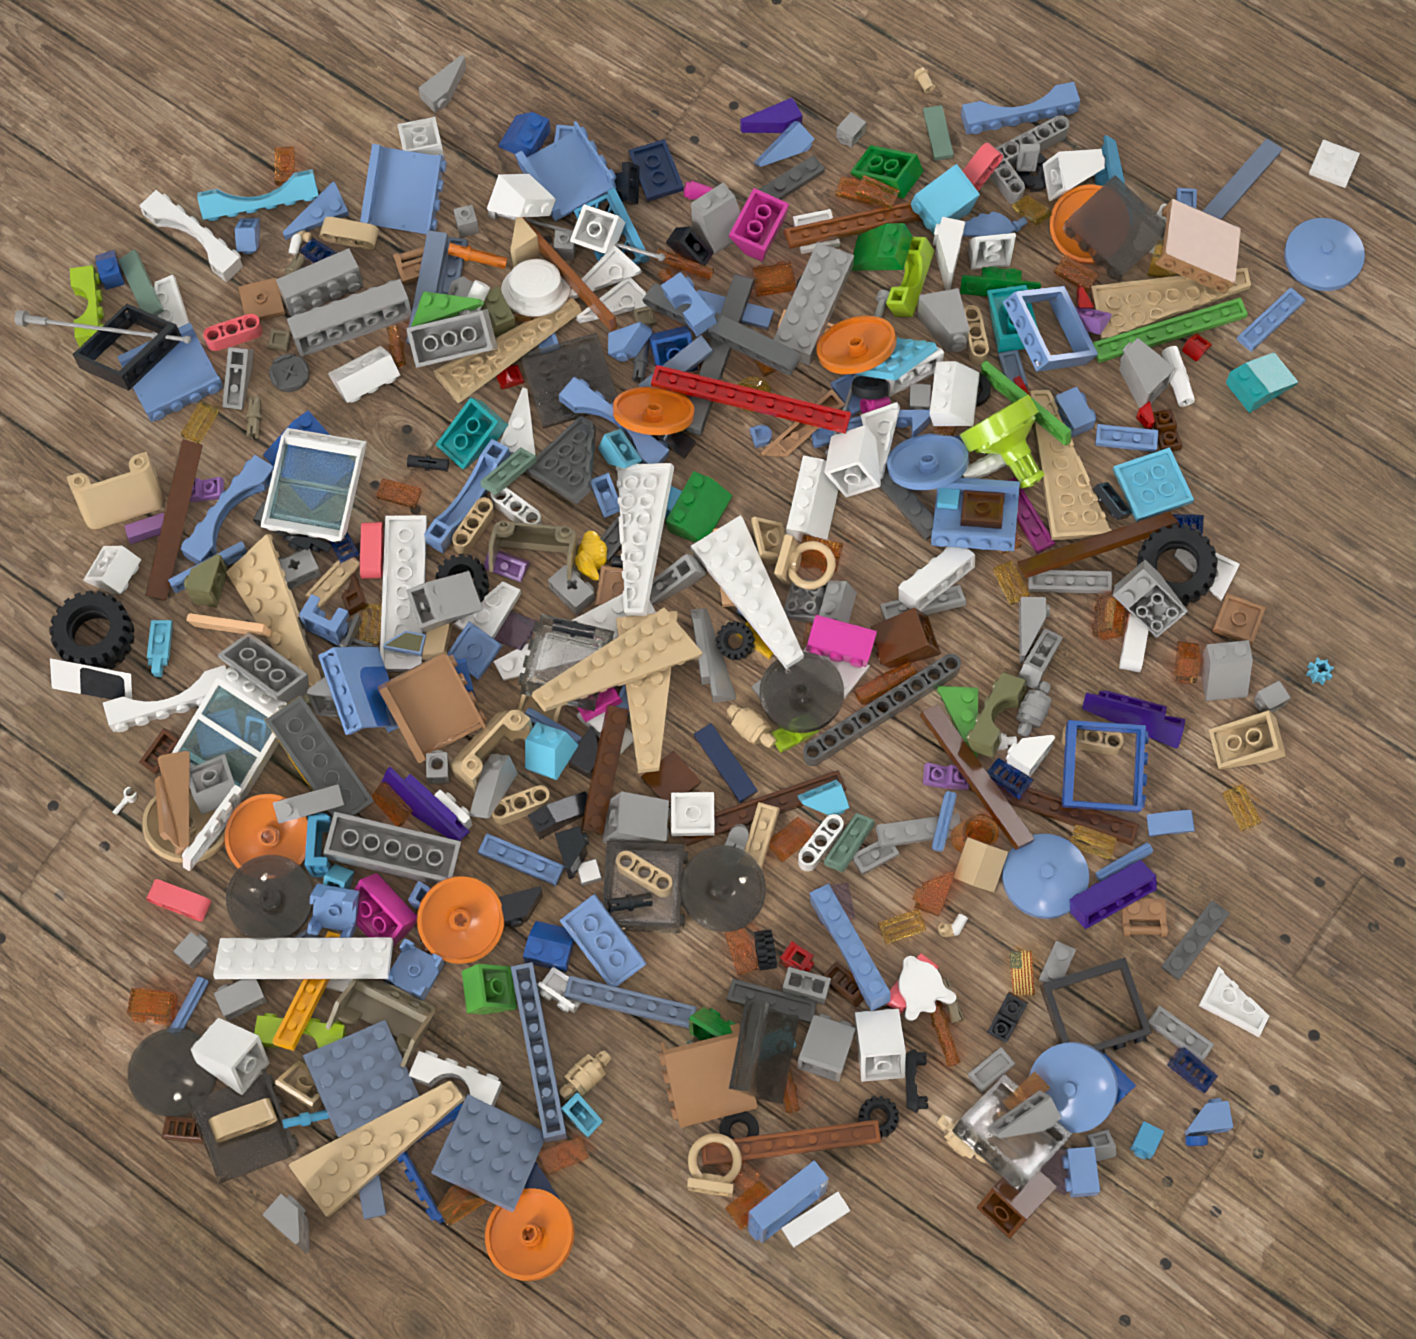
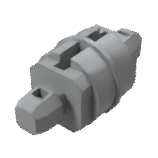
(1034, 709)

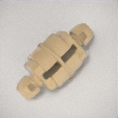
(751, 726)
(584, 1075)
(953, 1140)

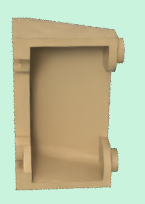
(119, 496)
(468, 762)

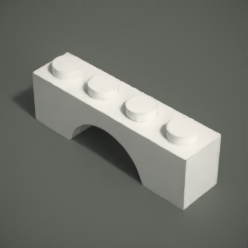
(430, 1069)

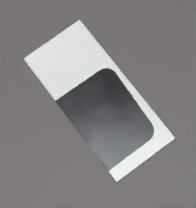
(90, 680)

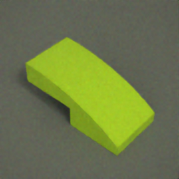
(787, 739)

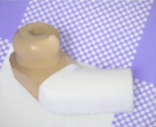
(298, 239)
(953, 929)

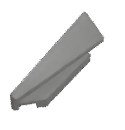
(711, 663)

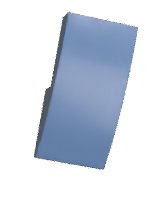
(1170, 823)

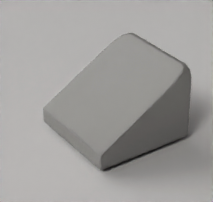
(1103, 1143)

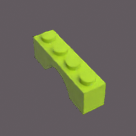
(85, 284)
(904, 299)
(268, 1025)

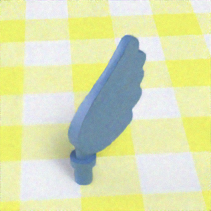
(992, 225)

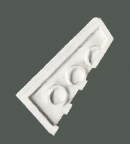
(212, 829)

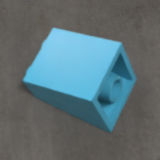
(947, 197)

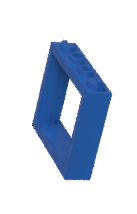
(1141, 759)
(413, 1174)

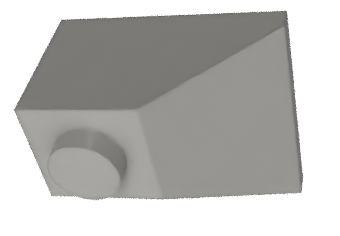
(211, 783)

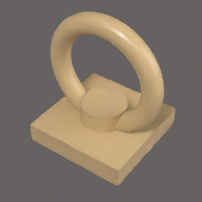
(790, 560)
(713, 1183)

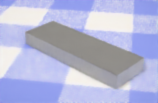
(1180, 1033)

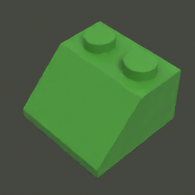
(488, 989)

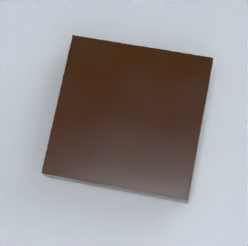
(982, 509)
(672, 777)

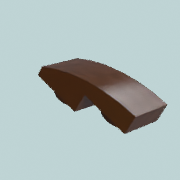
(1167, 430)

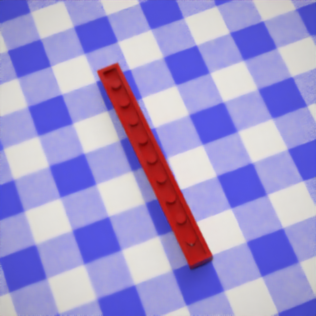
(751, 399)

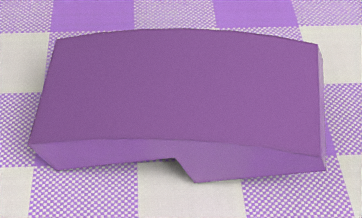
(207, 489)
(944, 777)

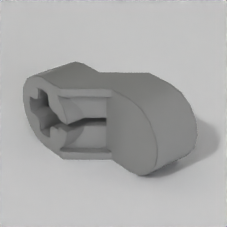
(739, 835)

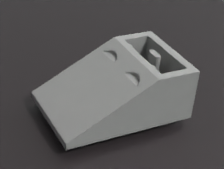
(1149, 598)
(444, 600)
(832, 601)

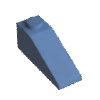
(789, 143)

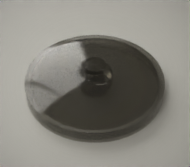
(803, 695)
(722, 888)
(269, 897)
(166, 1074)

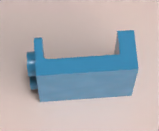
(314, 863)

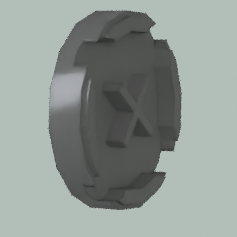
(289, 373)

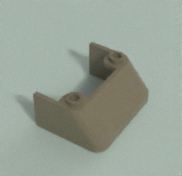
(534, 538)
(380, 1001)

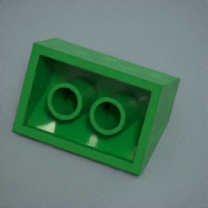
(698, 508)

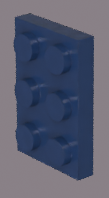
(657, 170)

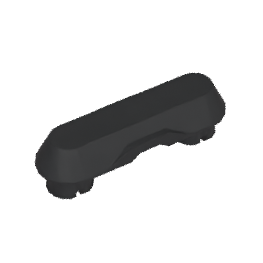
(914, 1101)

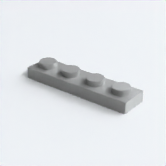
(1071, 582)
(949, 599)
(911, 831)

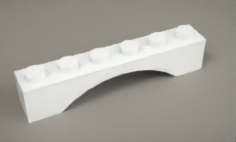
(163, 213)
(127, 712)

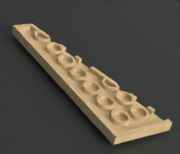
(1153, 300)
(471, 372)
(1068, 495)
(271, 603)
(632, 656)
(647, 706)
(352, 1161)

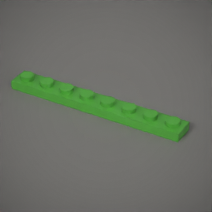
(1172, 328)

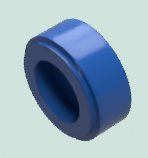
(1196, 1140)

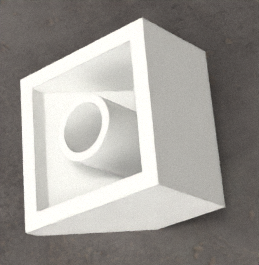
(597, 229)
(113, 569)
(1029, 753)

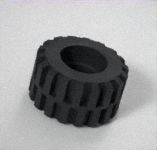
(463, 564)

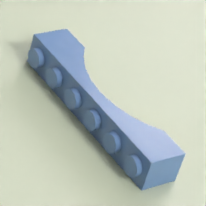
(983, 116)
(582, 399)
(252, 480)
(443, 527)
(859, 961)

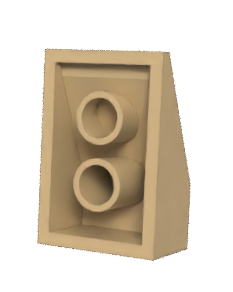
(1247, 741)

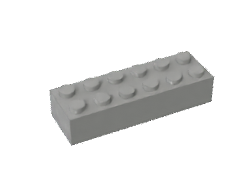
(814, 300)
(350, 317)
(391, 849)

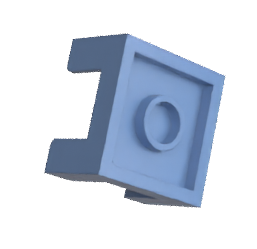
(314, 621)
(334, 909)
(415, 970)

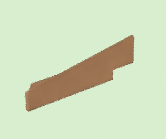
(799, 432)
(173, 799)

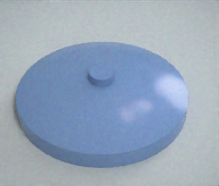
(1324, 254)
(928, 461)
(1045, 876)
(1079, 1083)

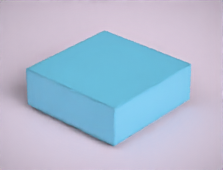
(948, 498)

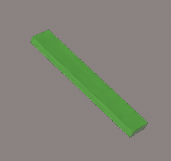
(1014, 393)

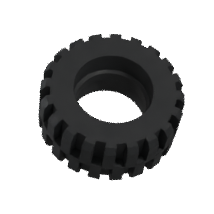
(1194, 543)
(85, 608)

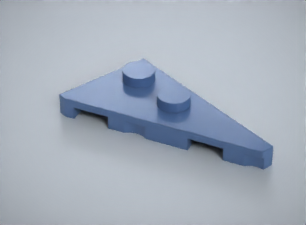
(327, 204)

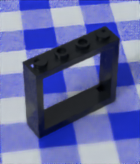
(140, 363)
(1116, 1043)

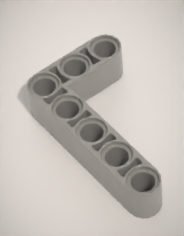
(1013, 181)

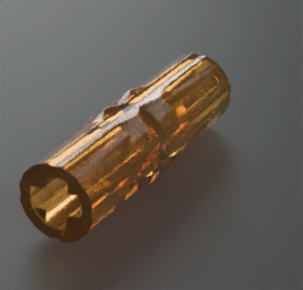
(884, 683)

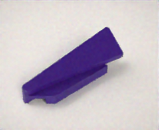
(1134, 711)
(425, 805)

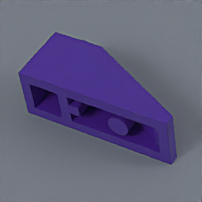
(772, 119)

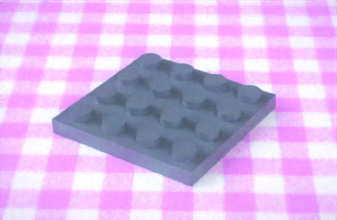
(360, 1077)
(489, 1153)

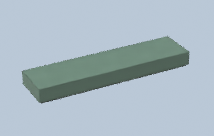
(140, 283)

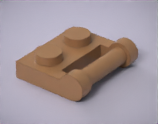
(409, 270)
(1145, 911)

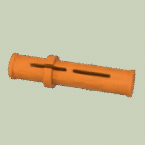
(468, 253)

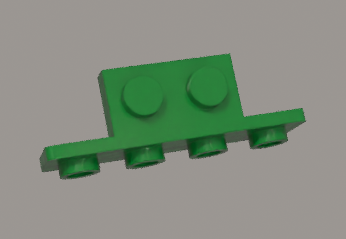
(994, 278)

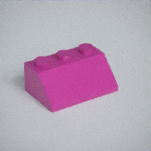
(758, 224)
(841, 641)
(382, 910)

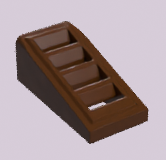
(164, 734)
(853, 995)
(183, 1138)

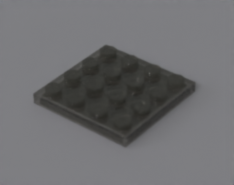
(556, 365)

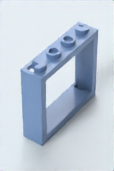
(1068, 318)
(787, 1202)

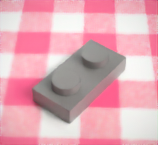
(873, 857)
(1057, 962)

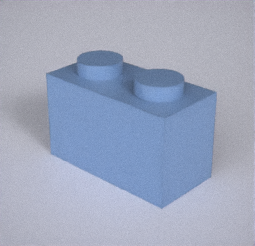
(1075, 411)
(1081, 1171)

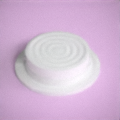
(535, 288)

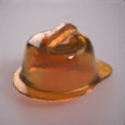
(978, 827)

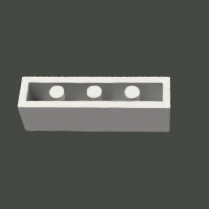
(936, 577)

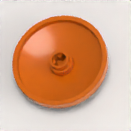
(1063, 209)
(856, 344)
(653, 411)
(256, 832)
(460, 919)
(531, 1238)

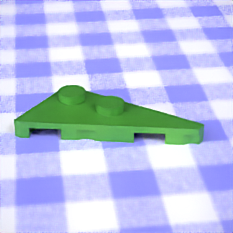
(442, 306)
(962, 706)

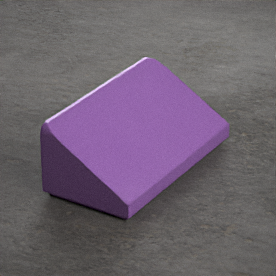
(1093, 320)
(144, 528)
(509, 566)

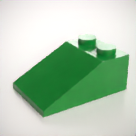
(889, 167)
(882, 248)
(708, 1024)

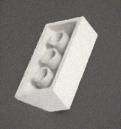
(812, 501)

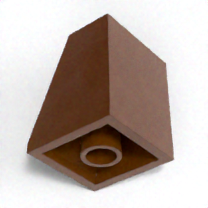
(905, 639)
(1011, 1208)

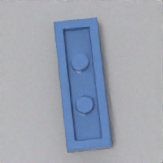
(1126, 438)

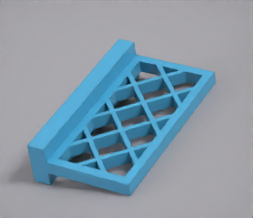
(628, 230)

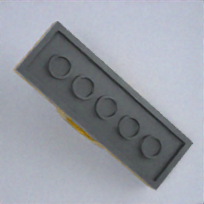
(317, 755)

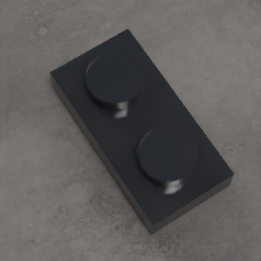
(1112, 500)

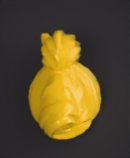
(591, 555)

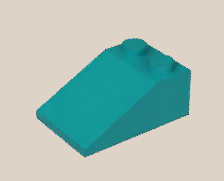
(1004, 331)
(1260, 381)
(471, 432)

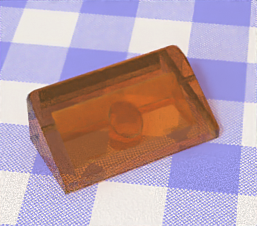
(790, 839)
(741, 1206)

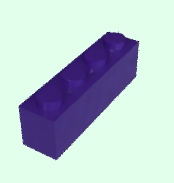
(1113, 894)

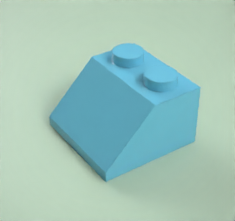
(548, 750)

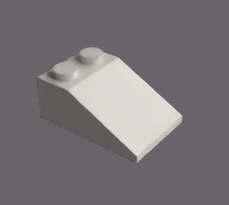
(421, 136)
(948, 243)
(991, 250)

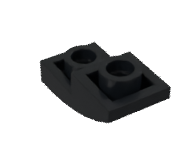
(303, 542)
(1007, 1017)

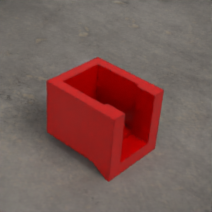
(791, 950)

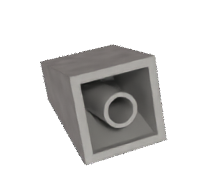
(715, 216)
(945, 318)
(1144, 372)
(1226, 670)
(636, 819)
(826, 1047)

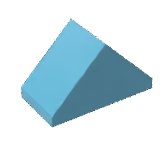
(581, 1115)

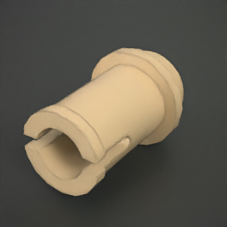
(922, 76)

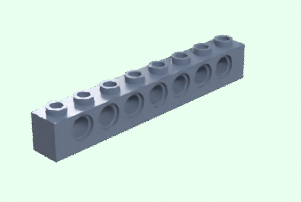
(539, 1052)

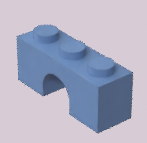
(681, 291)

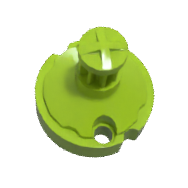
(1006, 435)

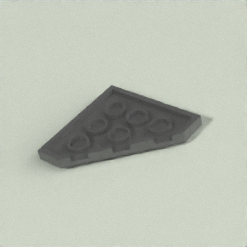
(568, 461)

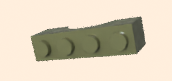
(1006, 694)

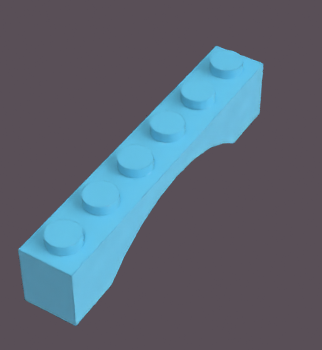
(218, 203)

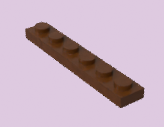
(604, 769)

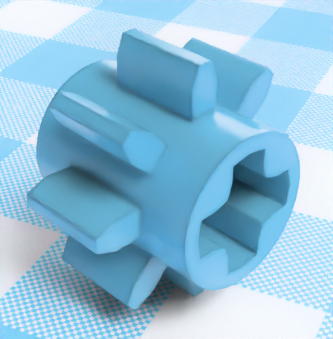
(1320, 665)

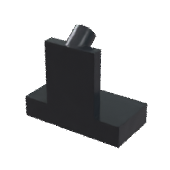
(628, 183)
(677, 442)

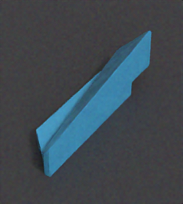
(1112, 163)

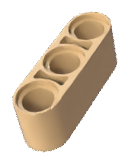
(349, 233)
(976, 343)
(474, 516)
(436, 641)
(1101, 746)
(527, 796)
(638, 865)
(242, 1120)

